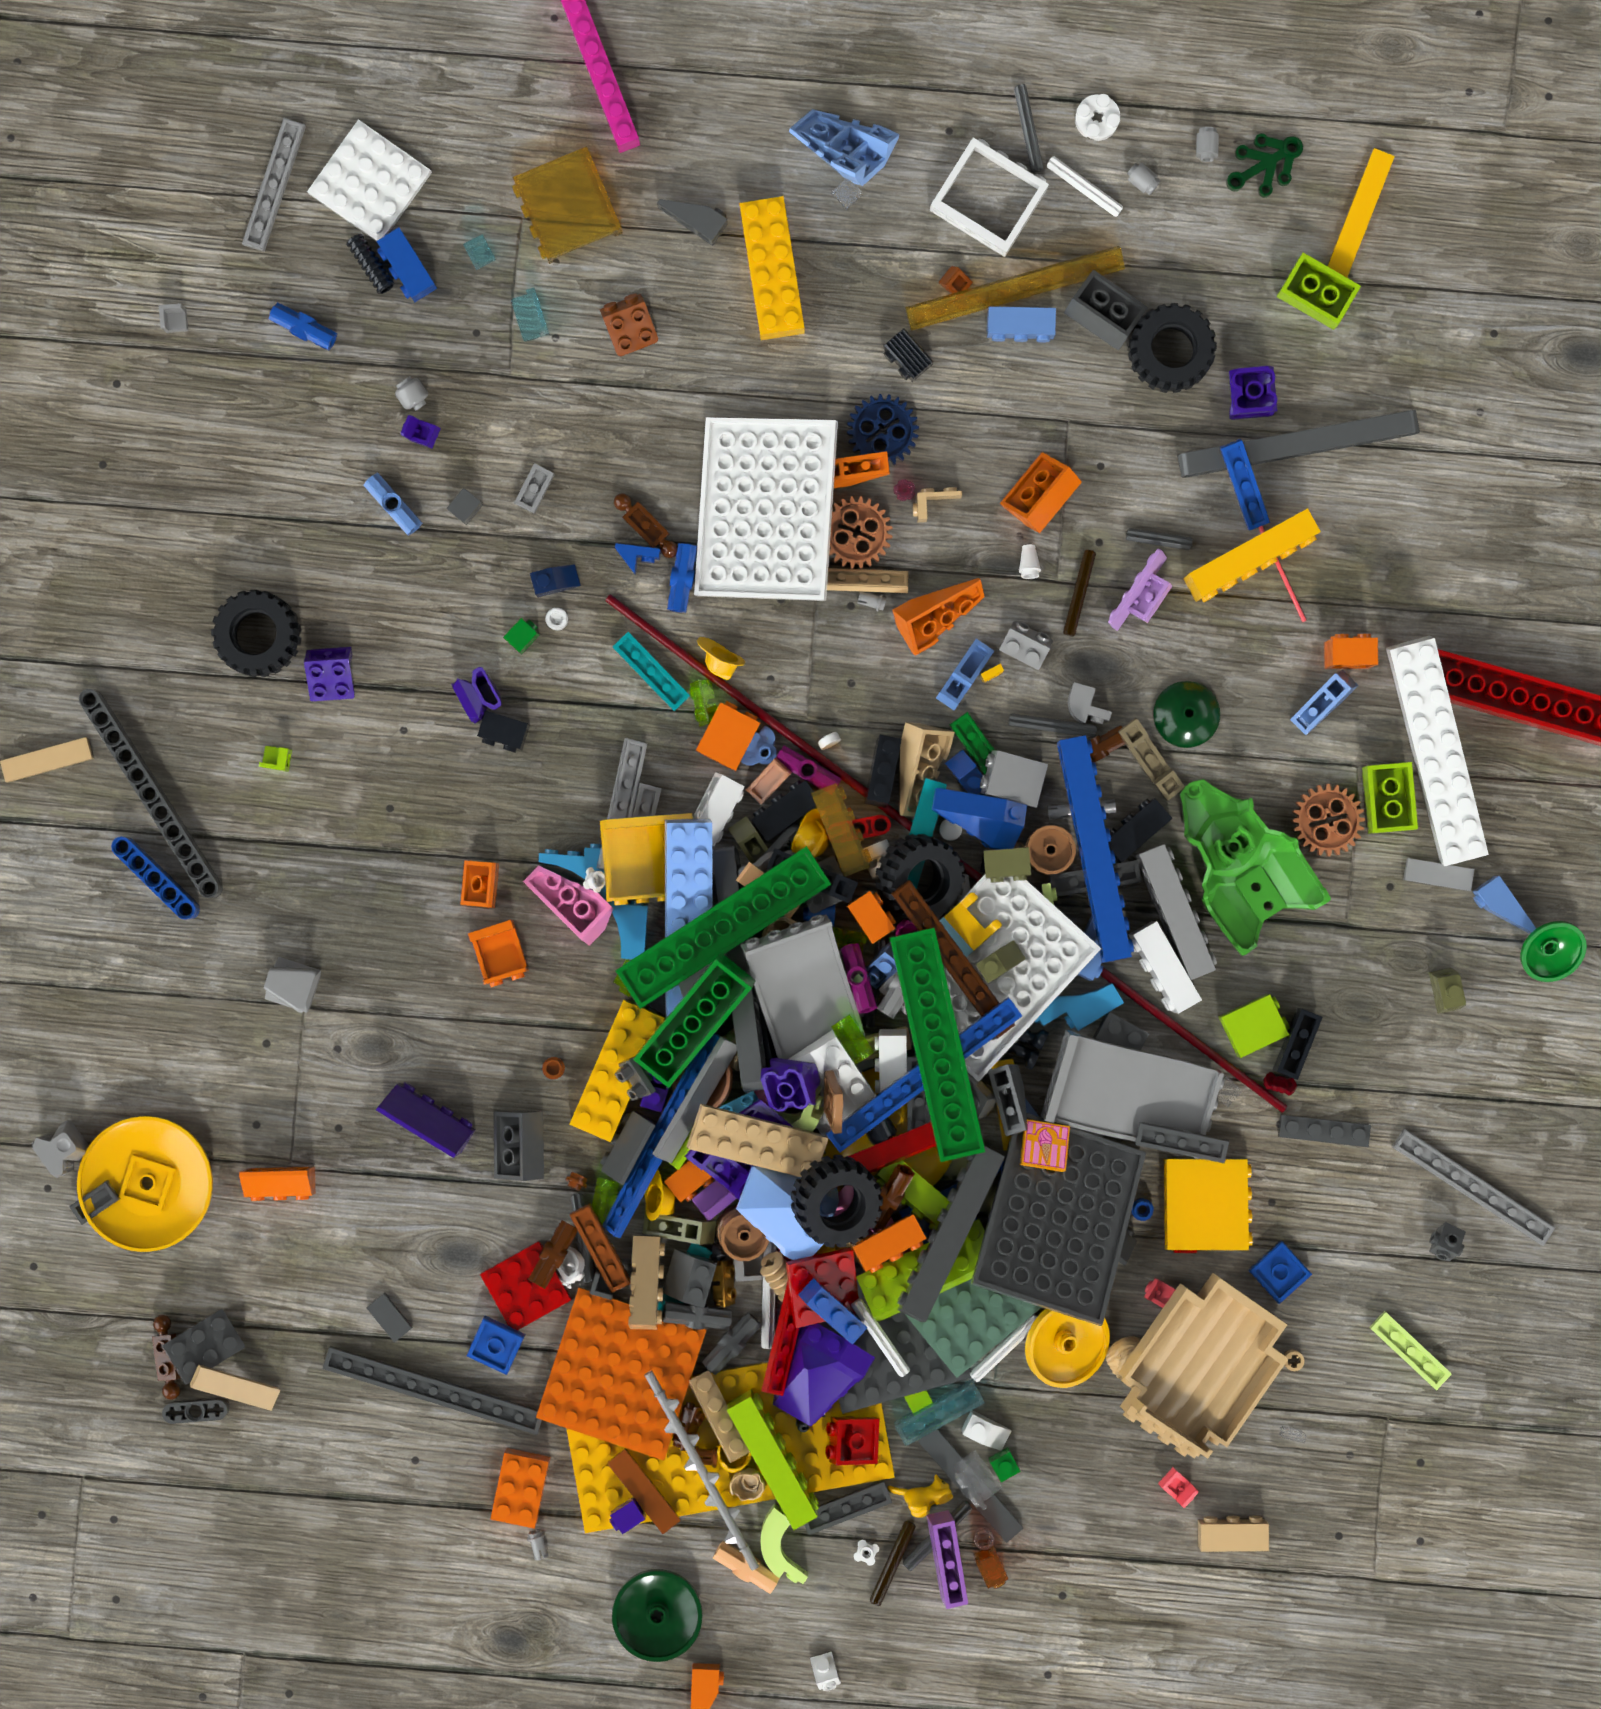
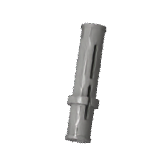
(1063, 811)

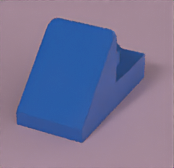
(631, 554)
(965, 772)

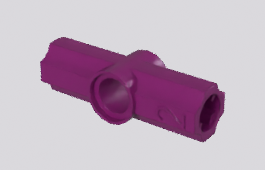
(795, 762)
(861, 991)

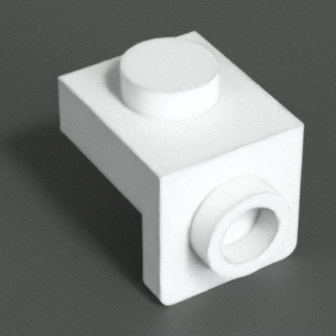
(825, 1671)

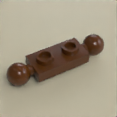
(645, 525)
(164, 1367)

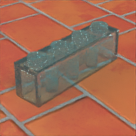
(939, 1413)

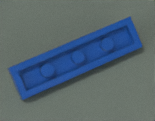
(1244, 484)

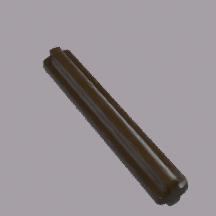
(1079, 593)
(892, 1563)

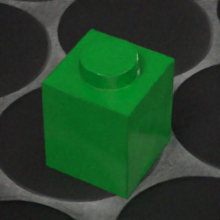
(522, 635)
(1004, 1464)

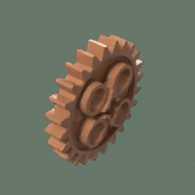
(864, 513)
(1333, 839)

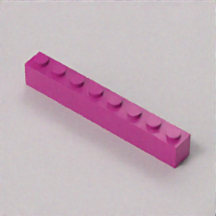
(601, 74)

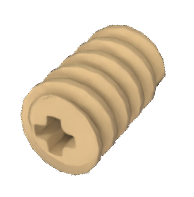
(775, 1272)

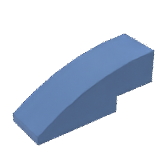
(965, 674)

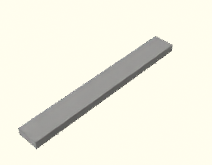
(1473, 1187)

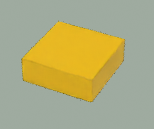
(991, 673)

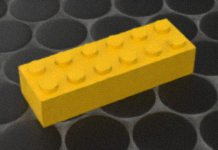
(772, 268)
(1255, 553)
(604, 1096)

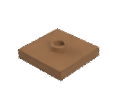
(833, 1101)

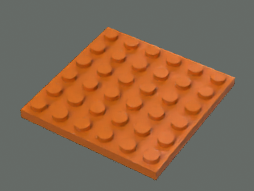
(601, 1380)

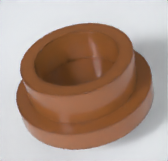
(553, 1068)
(576, 1181)

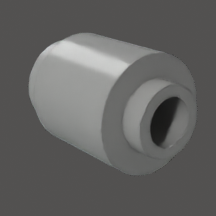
(1207, 144)
(1143, 178)

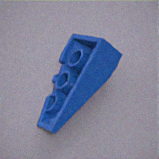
(990, 819)

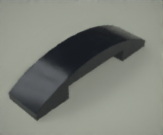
(840, 887)

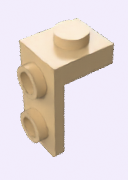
(920, 507)

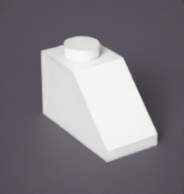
(985, 1431)

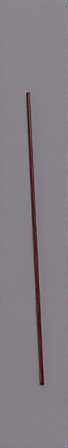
(906, 823)

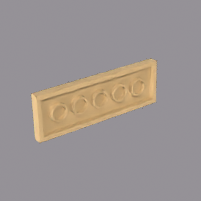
(755, 1141)

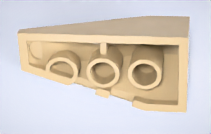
(920, 757)

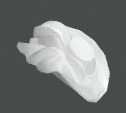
(572, 1268)

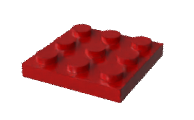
(833, 1271)
(518, 1297)

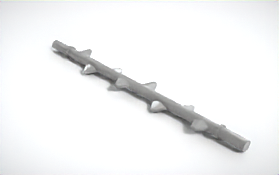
(695, 1463)

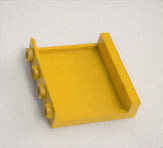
(635, 857)
(1207, 1204)

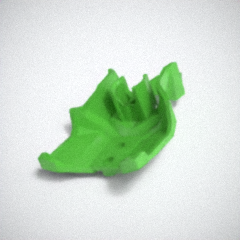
(1243, 853)

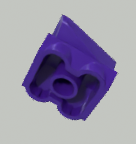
(1252, 392)
(477, 695)
(790, 1084)

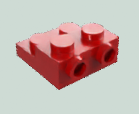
(853, 1440)

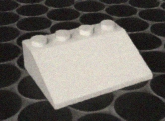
(831, 1055)

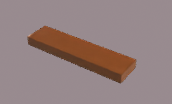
(600, 1248)
(644, 1491)

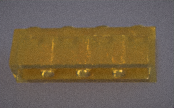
(840, 829)

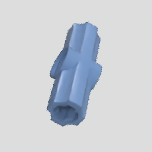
(383, 494)

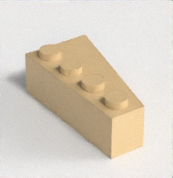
(645, 1282)

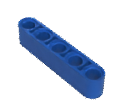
(144, 874)

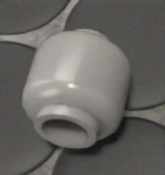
(411, 393)

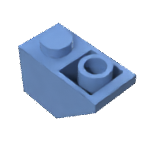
(881, 966)

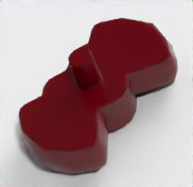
(1279, 1084)

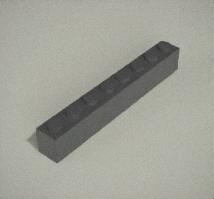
(949, 1235)

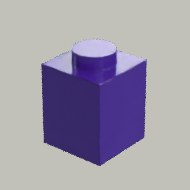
(627, 1515)

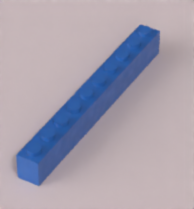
(1094, 849)

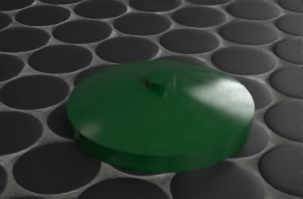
(657, 1615)

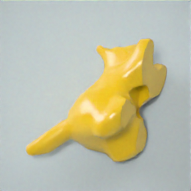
(922, 1498)

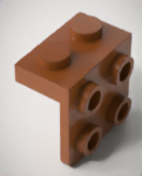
(629, 324)

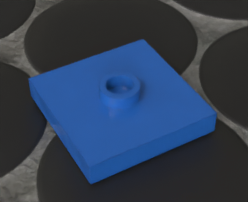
(1280, 1272)
(495, 1345)

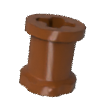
(708, 1456)

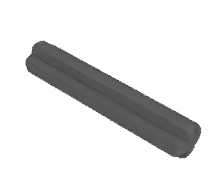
(1160, 539)

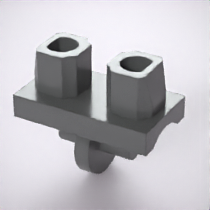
(637, 1076)

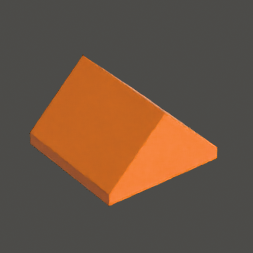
(479, 884)

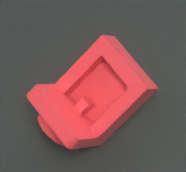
(1158, 1292)
(1178, 1487)

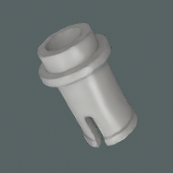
(872, 600)
(537, 1543)

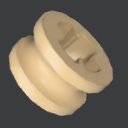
(1298, 1365)

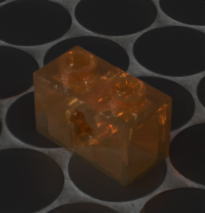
(991, 1567)

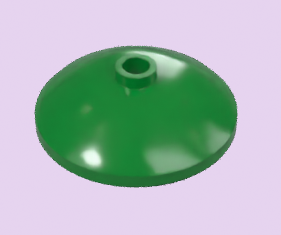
(1557, 959)

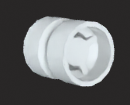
(876, 851)

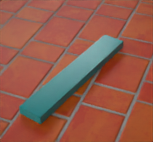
(924, 821)

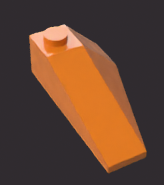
(930, 615)

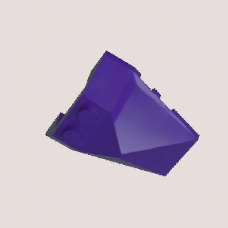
(730, 1172)
(820, 1373)

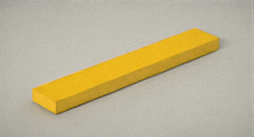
(1360, 211)

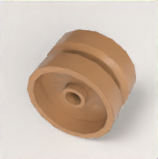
(1059, 859)
(739, 1236)

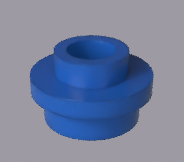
(1149, 1209)

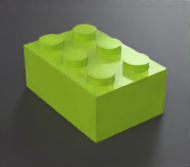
(1318, 291)
(1389, 798)

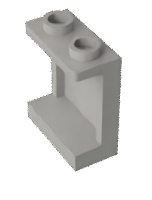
(1013, 778)

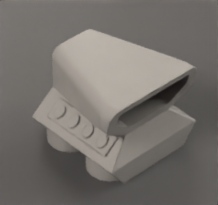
(292, 984)
(61, 1149)

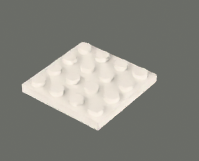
(369, 181)

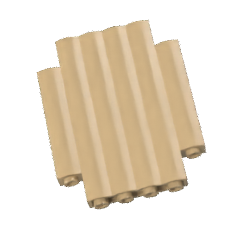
(1202, 1367)

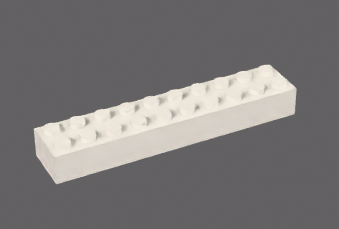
(1437, 750)

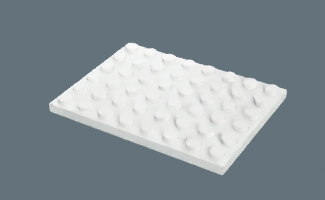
(766, 508)
(1053, 955)

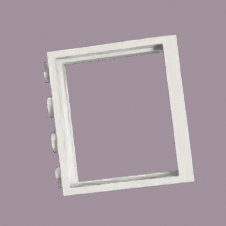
(971, 227)

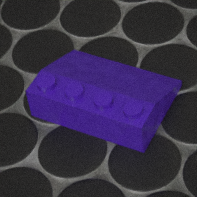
(426, 1119)

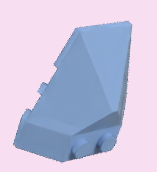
(847, 147)
(767, 1206)

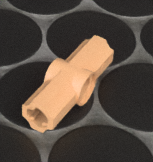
(734, 1560)

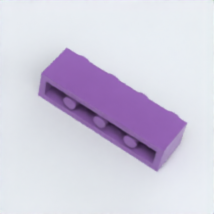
(947, 1559)

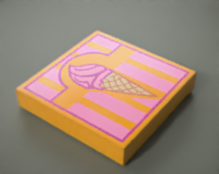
(1045, 1146)

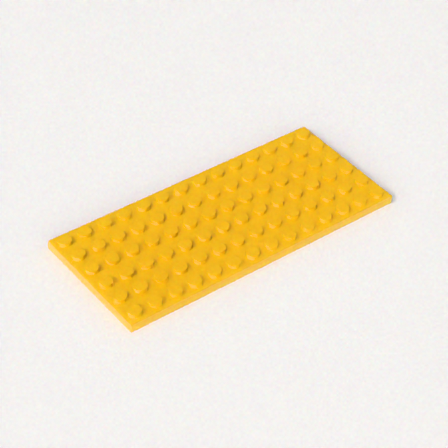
(684, 1490)

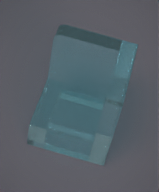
(479, 252)

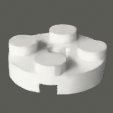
(1102, 105)

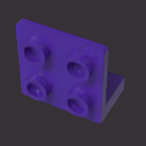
(329, 674)

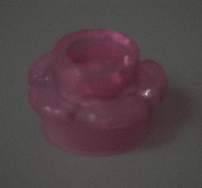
(908, 485)

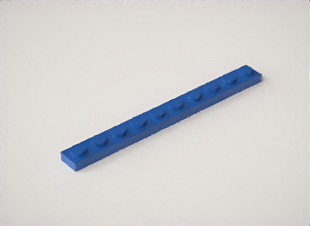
(911, 1084)
(647, 1163)

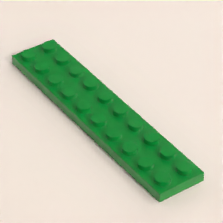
(723, 927)
(937, 1044)

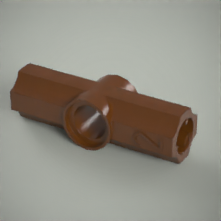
(1105, 744)
(893, 1193)
(553, 1254)

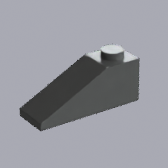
(699, 219)
(1010, 1098)

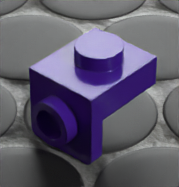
(420, 431)

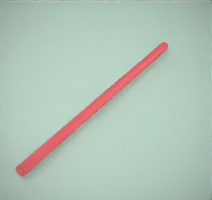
(1286, 582)

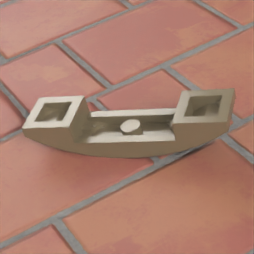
(1150, 759)

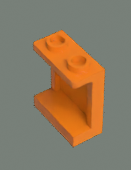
(728, 735)
(499, 953)

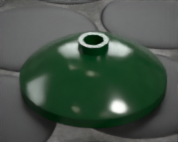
(1173, 723)

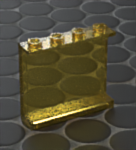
(566, 204)

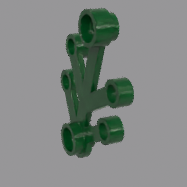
(1267, 161)

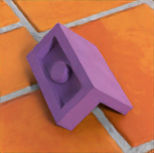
(713, 1200)

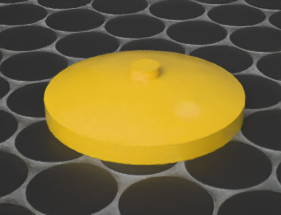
(1065, 1349)

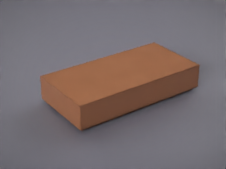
(768, 781)

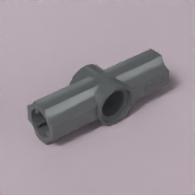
(695, 1316)
(731, 1343)

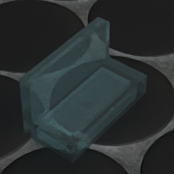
(530, 316)

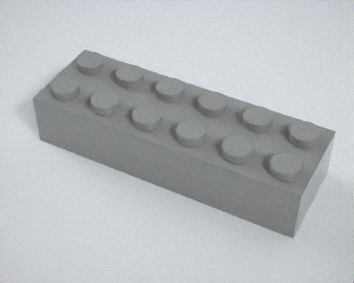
(1175, 912)

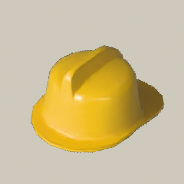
(719, 659)
(811, 834)
(658, 1198)

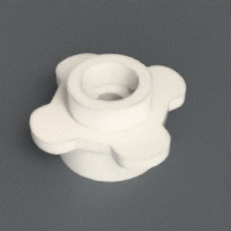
(594, 880)
(866, 1546)

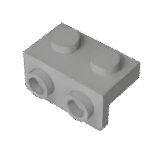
(1026, 644)

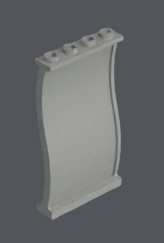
(801, 984)
(1116, 1087)

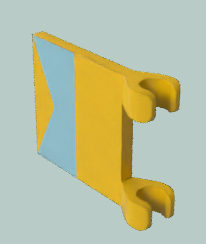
(965, 928)

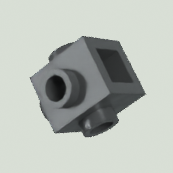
(1447, 1242)

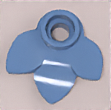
(761, 741)

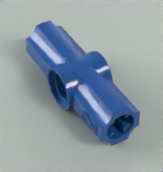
(303, 326)
(682, 578)

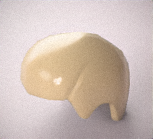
(747, 1484)

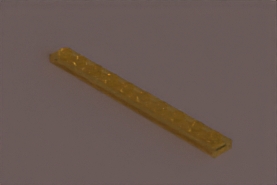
(1014, 288)

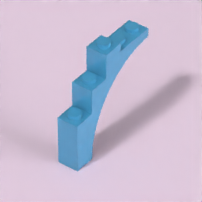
(630, 919)
(1082, 1008)

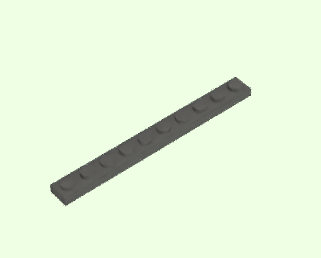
(432, 1390)

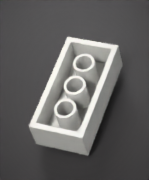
(1164, 967)

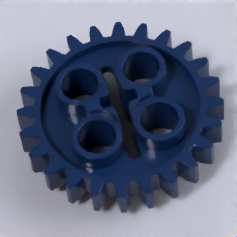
(870, 414)

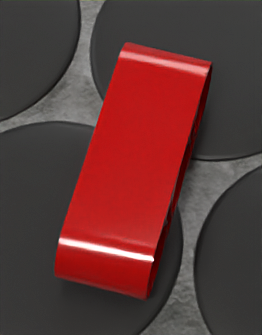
(868, 823)

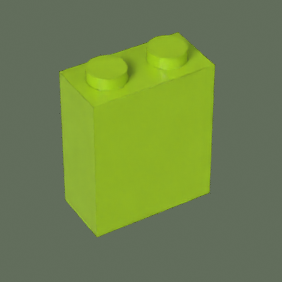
(1254, 1025)

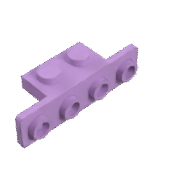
(1145, 593)

